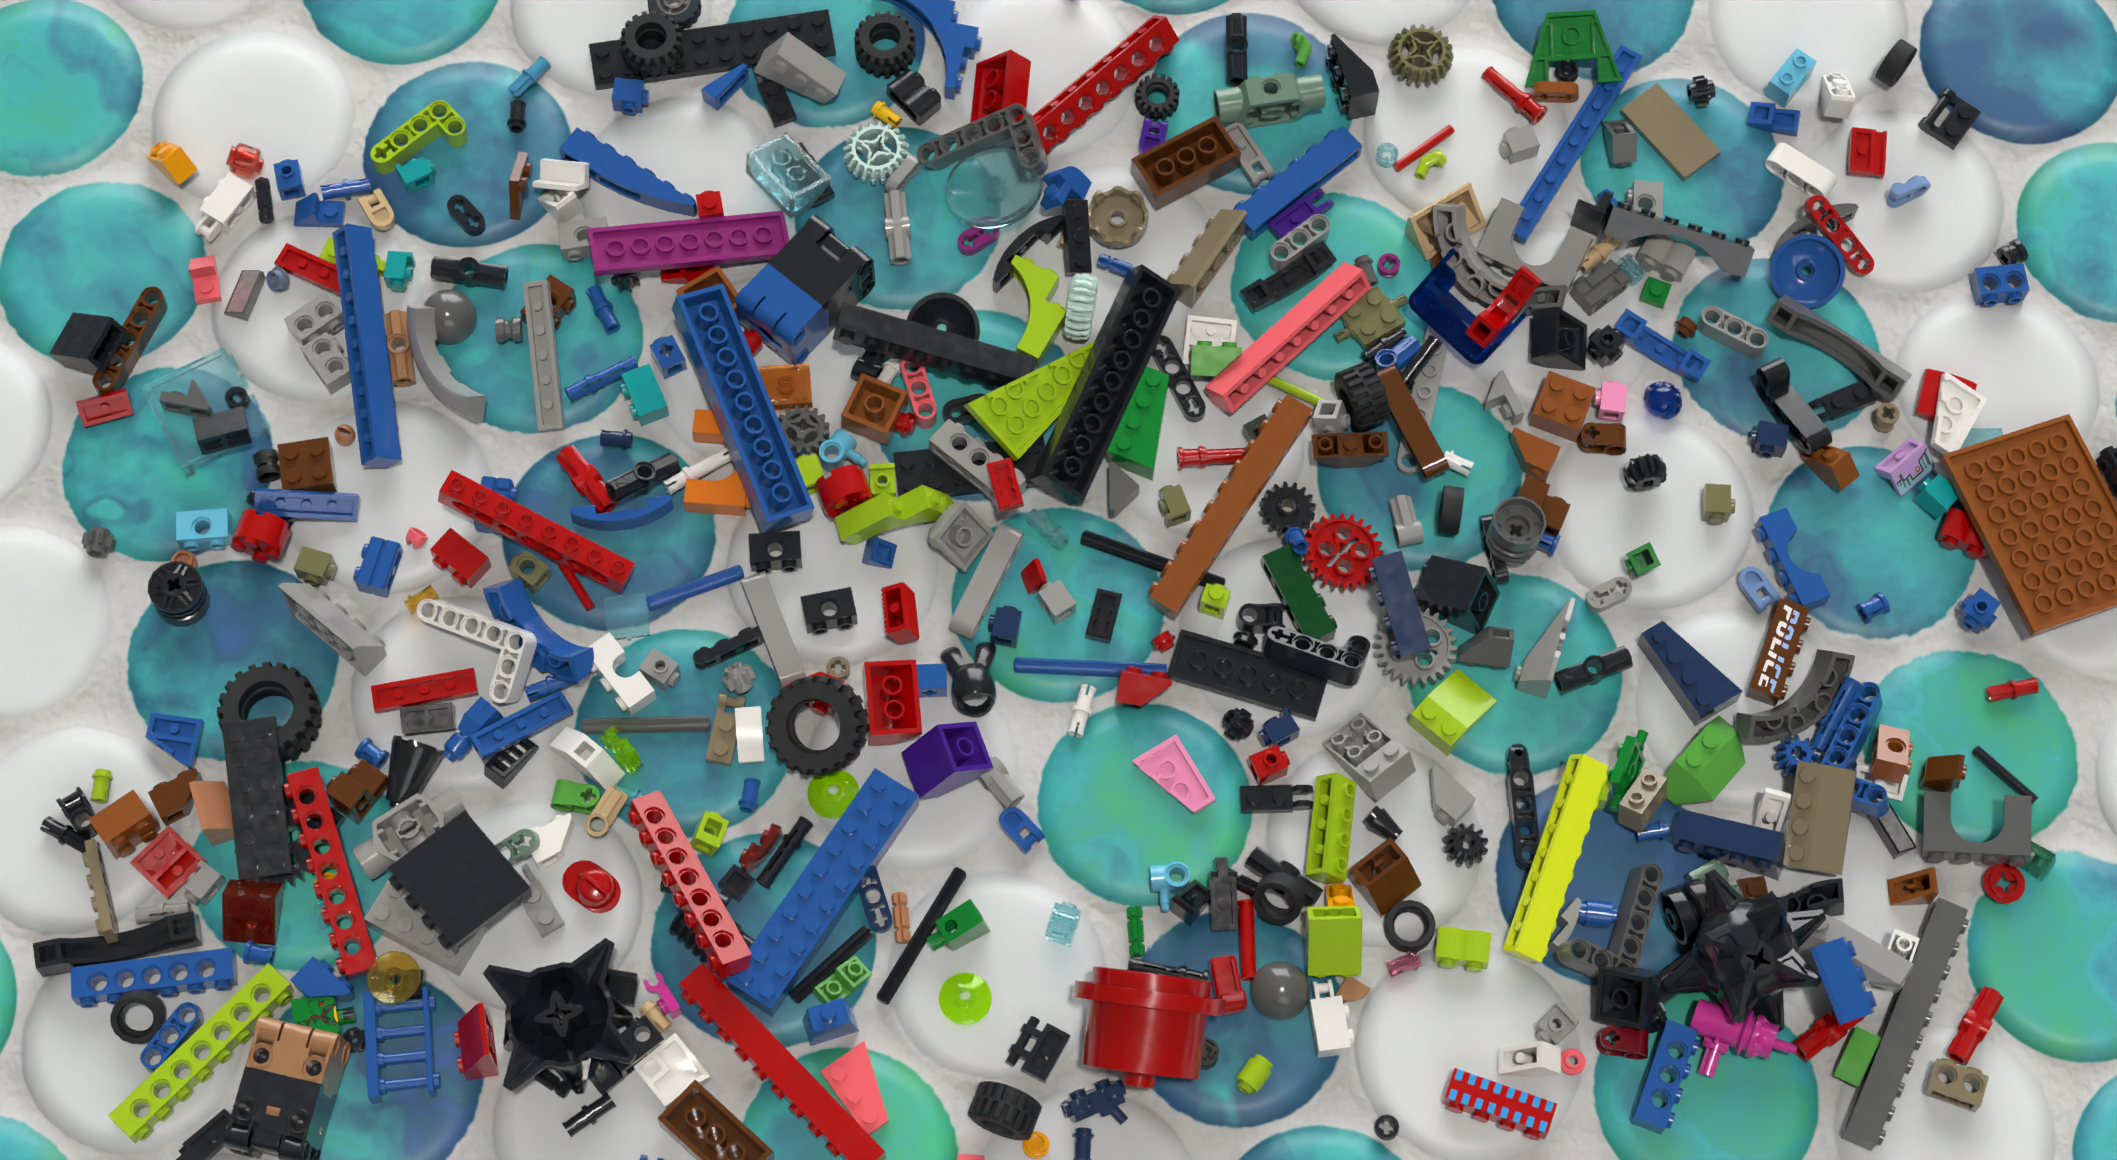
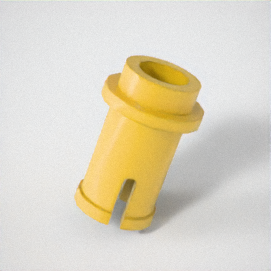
(887, 115)

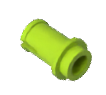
(101, 785)

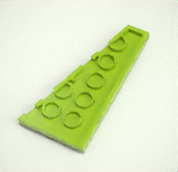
(1029, 405)

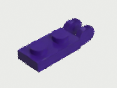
(1299, 213)

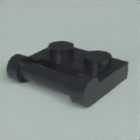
(1955, 124)

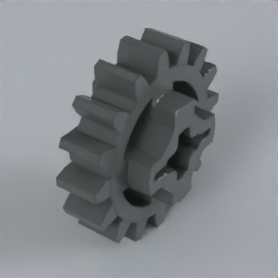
(814, 429)

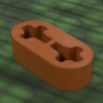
(1555, 92)

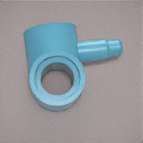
(842, 445)
(1161, 881)

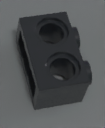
(640, 1048)

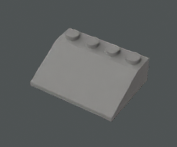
(333, 626)

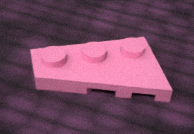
(1177, 774)

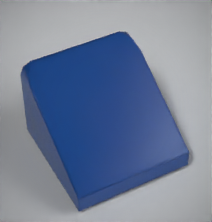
(879, 553)

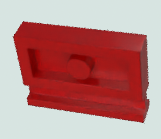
(1867, 152)

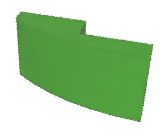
(844, 981)
(1857, 1056)

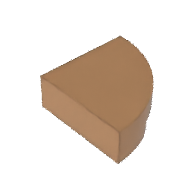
(1352, 990)

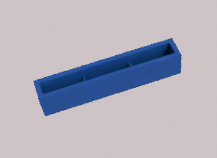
(1299, 179)

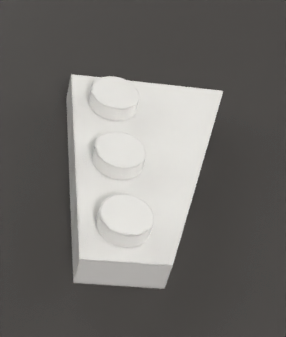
(1955, 413)

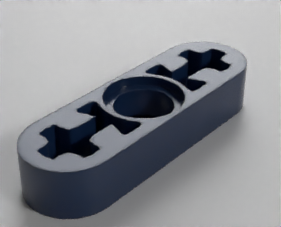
(885, 912)

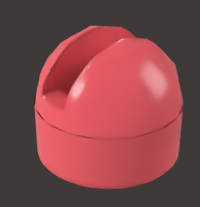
(416, 536)

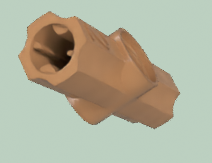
(401, 360)

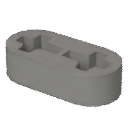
(903, 174)
(1606, 589)

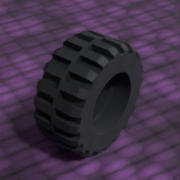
(275, 681)
(782, 725)

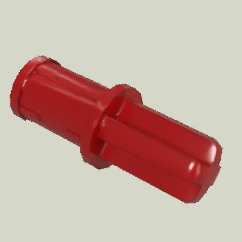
(2012, 689)

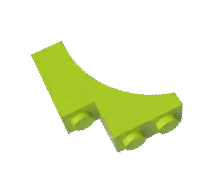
(1045, 317)
(890, 512)

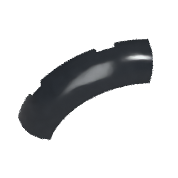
(1819, 895)

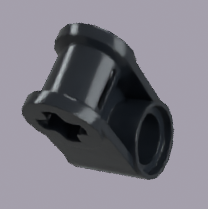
(1264, 617)
(77, 810)

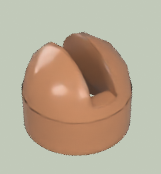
(343, 439)

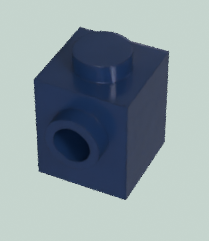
(1769, 439)
(1005, 626)

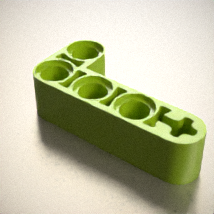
(382, 155)

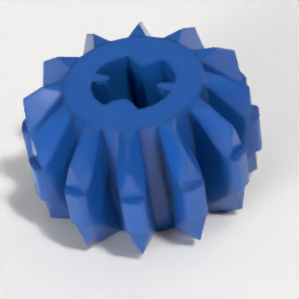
(1800, 749)

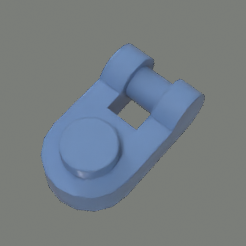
(1906, 192)
(1752, 581)

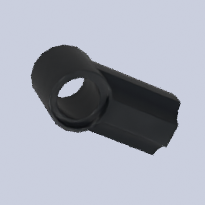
(868, 364)

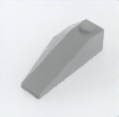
(1541, 663)
(1877, 961)

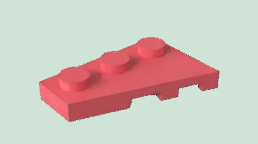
(857, 1088)

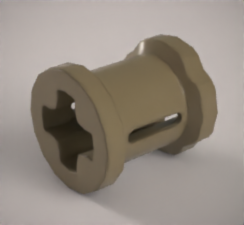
(1886, 417)

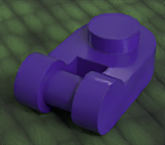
(1150, 140)

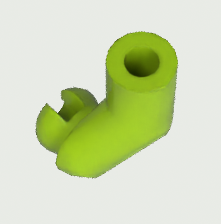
(1435, 157)

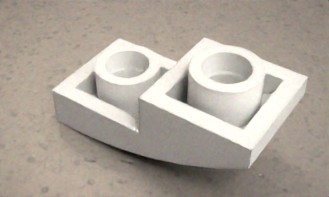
(749, 735)

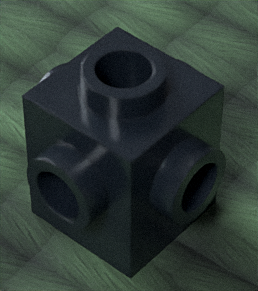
(1605, 345)

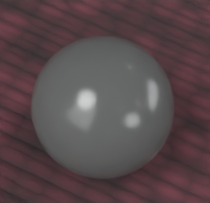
(453, 316)
(1280, 990)

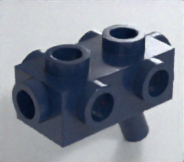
(1101, 1099)

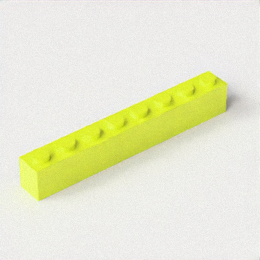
(1556, 858)

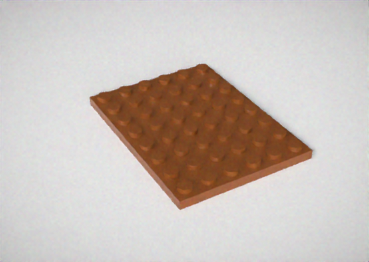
(2042, 520)

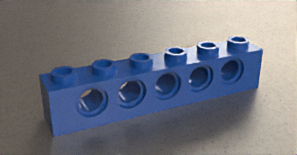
(87, 977)

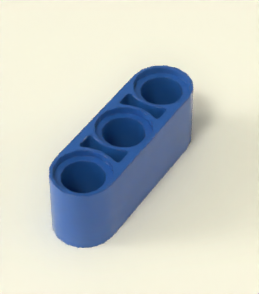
(173, 1025)

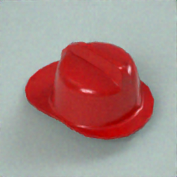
(591, 886)

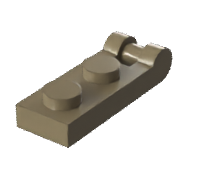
(723, 734)

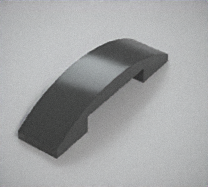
(1804, 224)

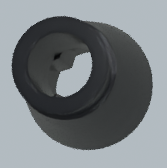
(1382, 823)

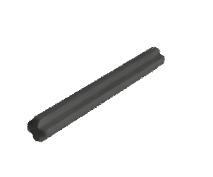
(647, 724)

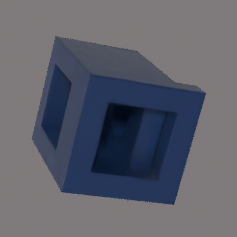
(1279, 730)

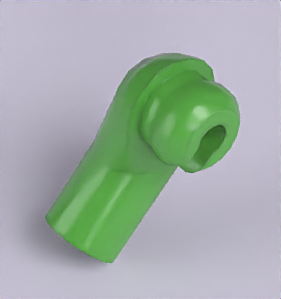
(1302, 47)

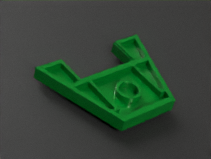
(1572, 38)

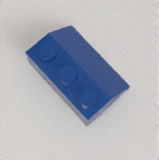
(1843, 980)

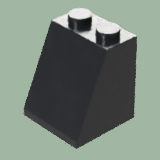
(1457, 592)

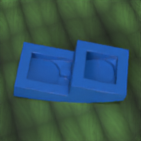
(1768, 118)

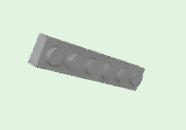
(543, 355)

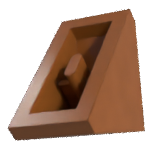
(1913, 888)

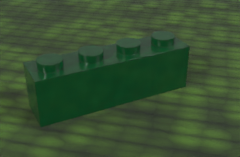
(1297, 593)

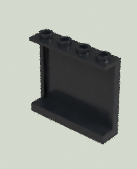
(457, 881)

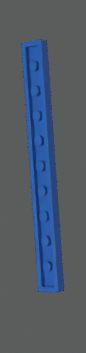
(1573, 144)

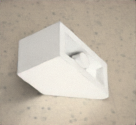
(1529, 1060)

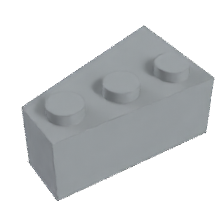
(800, 69)

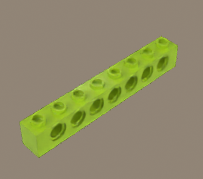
(186, 1056)

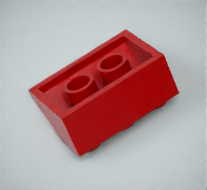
(999, 84)
(891, 701)

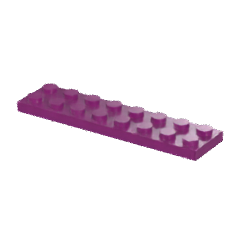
(687, 243)

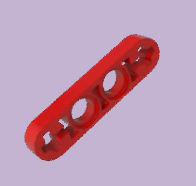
(1841, 233)

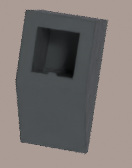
(1489, 647)

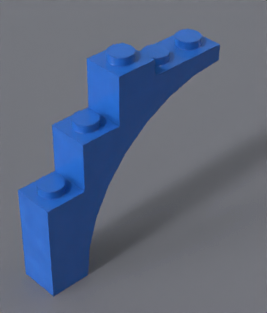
(955, 40)

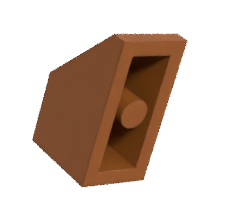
(1533, 453)

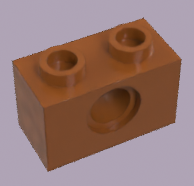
(1891, 754)

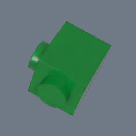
(1642, 559)

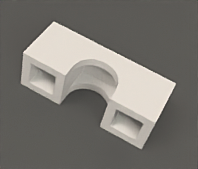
(630, 692)

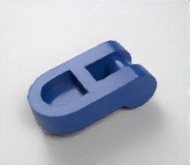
(1013, 822)

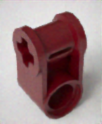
(1628, 1042)

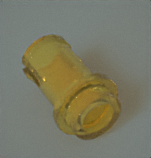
(427, 593)

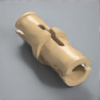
(1599, 253)

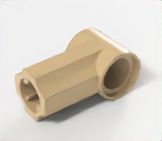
(607, 809)

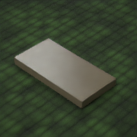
(1670, 132)

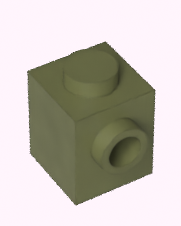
(1717, 503)
(315, 566)

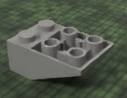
(1370, 756)

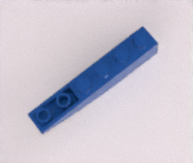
(624, 176)

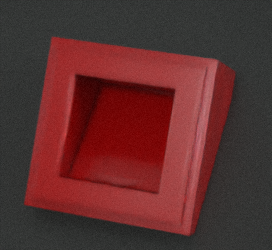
(1033, 576)

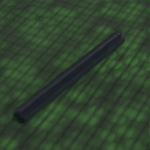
(1136, 555)
(919, 939)

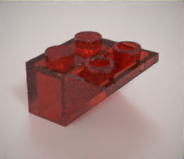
(251, 911)

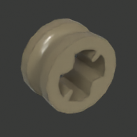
(844, 665)

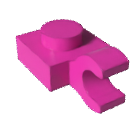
(667, 1001)

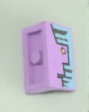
(1906, 465)

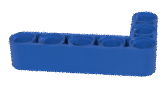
(1850, 751)

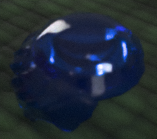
(1663, 400)

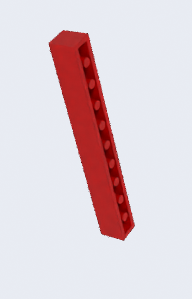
(778, 1067)

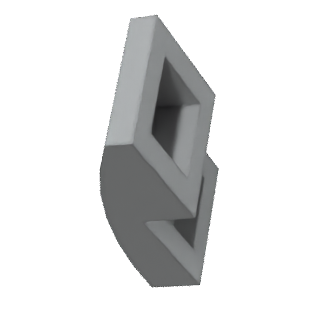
(1567, 921)

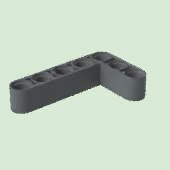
(987, 138)
(1623, 931)

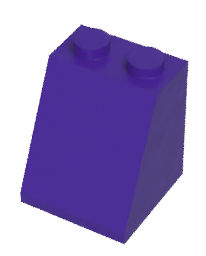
(946, 758)

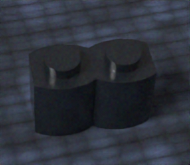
(914, 96)

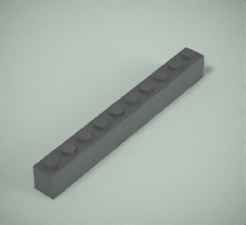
(1904, 1025)

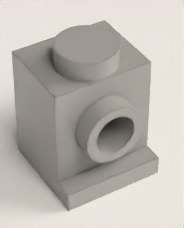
(203, 885)
(1563, 1018)

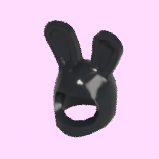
(972, 677)

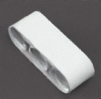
(1800, 171)

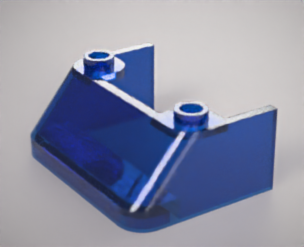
(1449, 316)

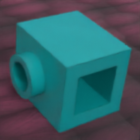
(1936, 495)

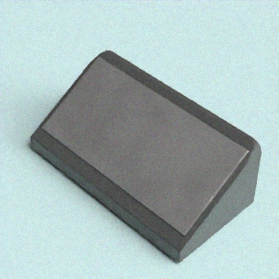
(245, 294)

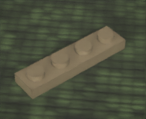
(101, 901)

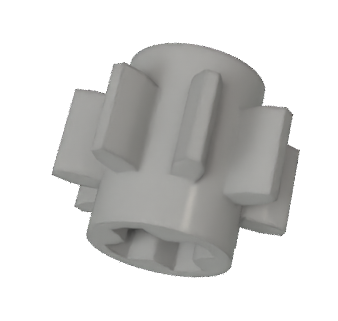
(738, 677)

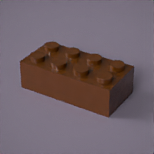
(1185, 162)
(710, 1129)

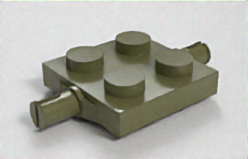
(1372, 318)

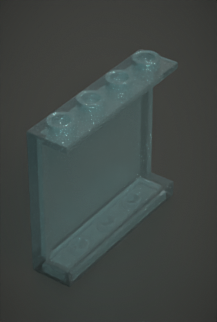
(214, 376)

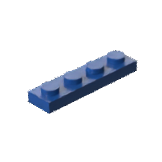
(306, 504)
(521, 725)

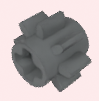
(98, 542)

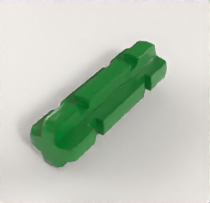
(1135, 931)

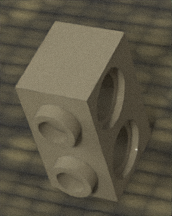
(1642, 800)
(1954, 1091)

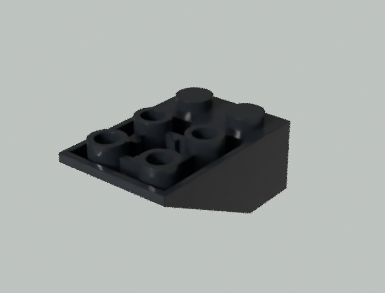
(1352, 80)

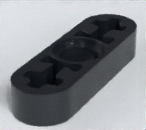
(1497, 567)

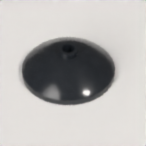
(947, 310)

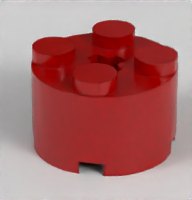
(843, 490)
(260, 536)

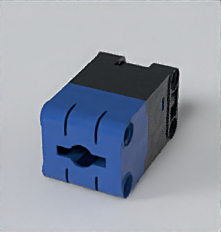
(802, 290)

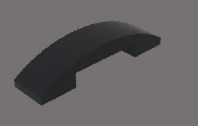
(1044, 230)
(1290, 278)

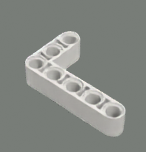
(486, 634)

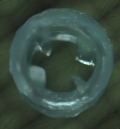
(1386, 147)

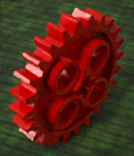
(1325, 537)

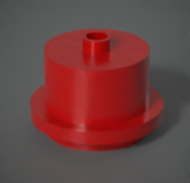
(1146, 1023)

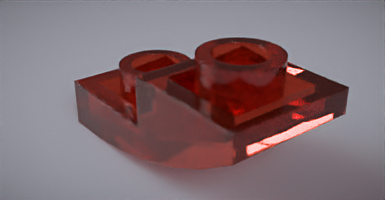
(756, 854)

